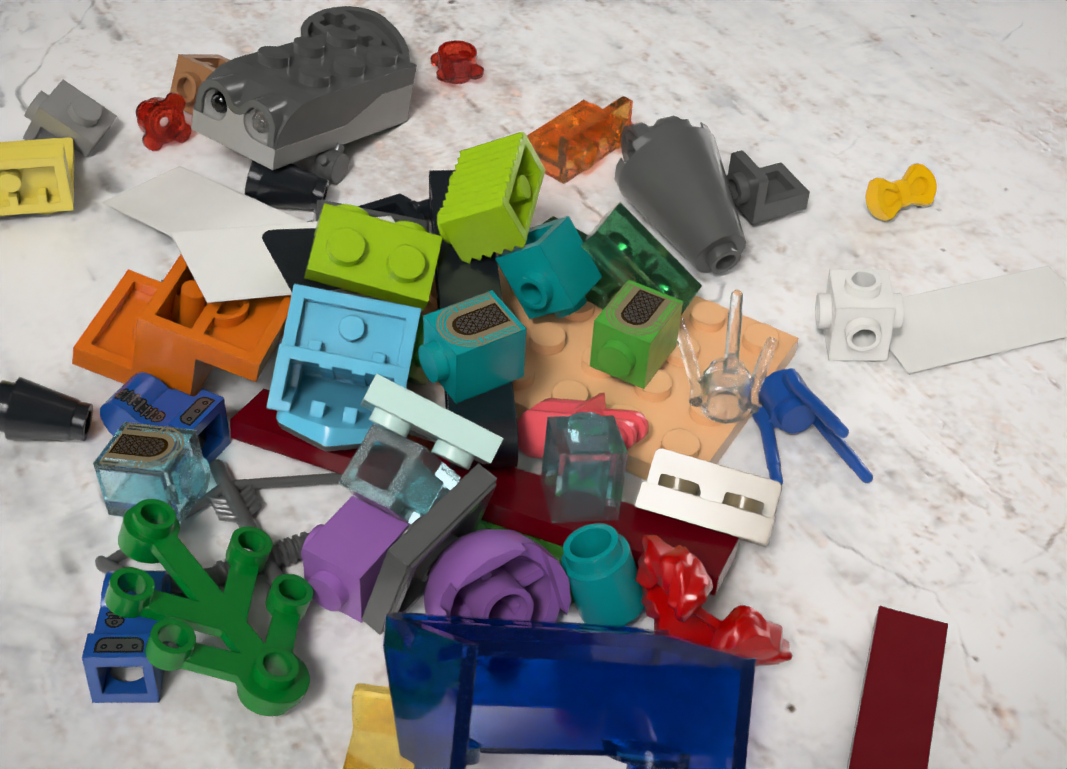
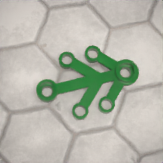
(265, 673)

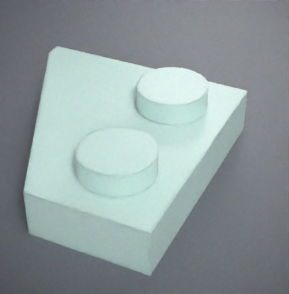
(404, 410)

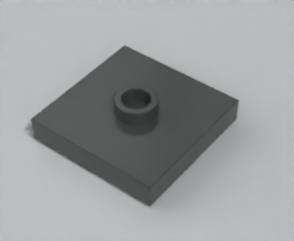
(412, 556)

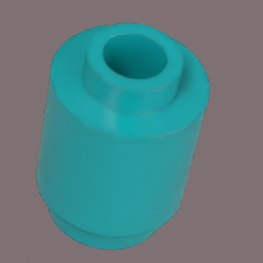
(602, 575)

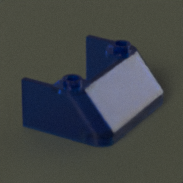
(563, 691)

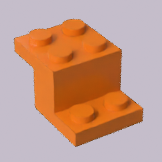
(177, 334)

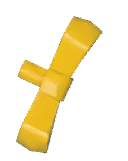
(887, 198)

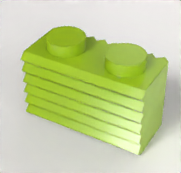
(491, 197)

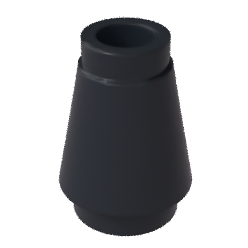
(285, 186)
(41, 413)

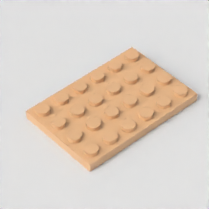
(560, 368)

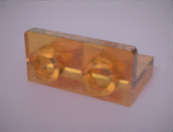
(580, 137)

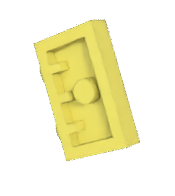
(37, 176)

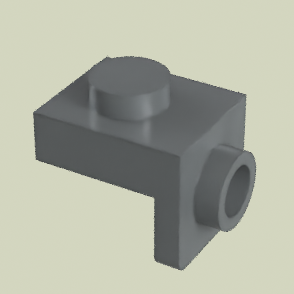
(765, 190)

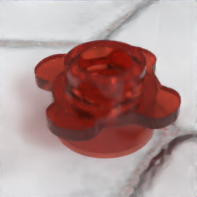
(456, 62)
(152, 111)

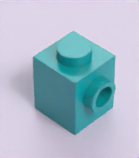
(550, 270)

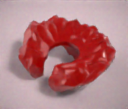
(674, 593)

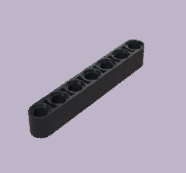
(456, 283)

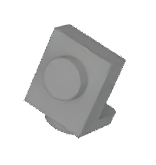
(69, 114)

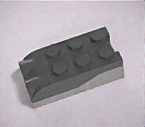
(304, 97)

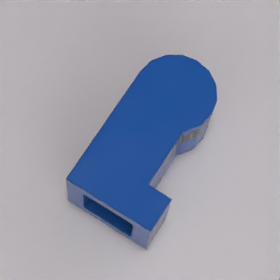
(151, 402)
(122, 644)

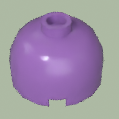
(497, 577)

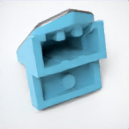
(329, 360)

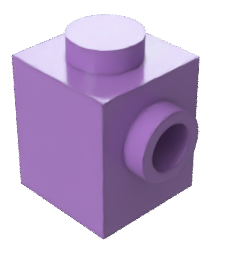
(347, 556)

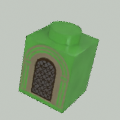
(635, 333)

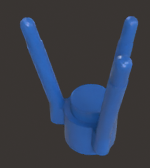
(793, 408)

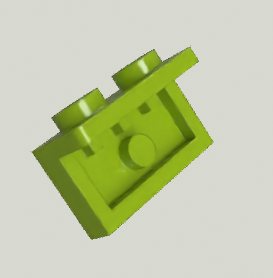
(373, 255)

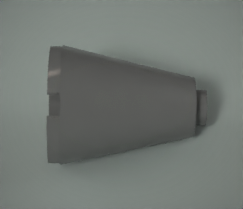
(685, 193)

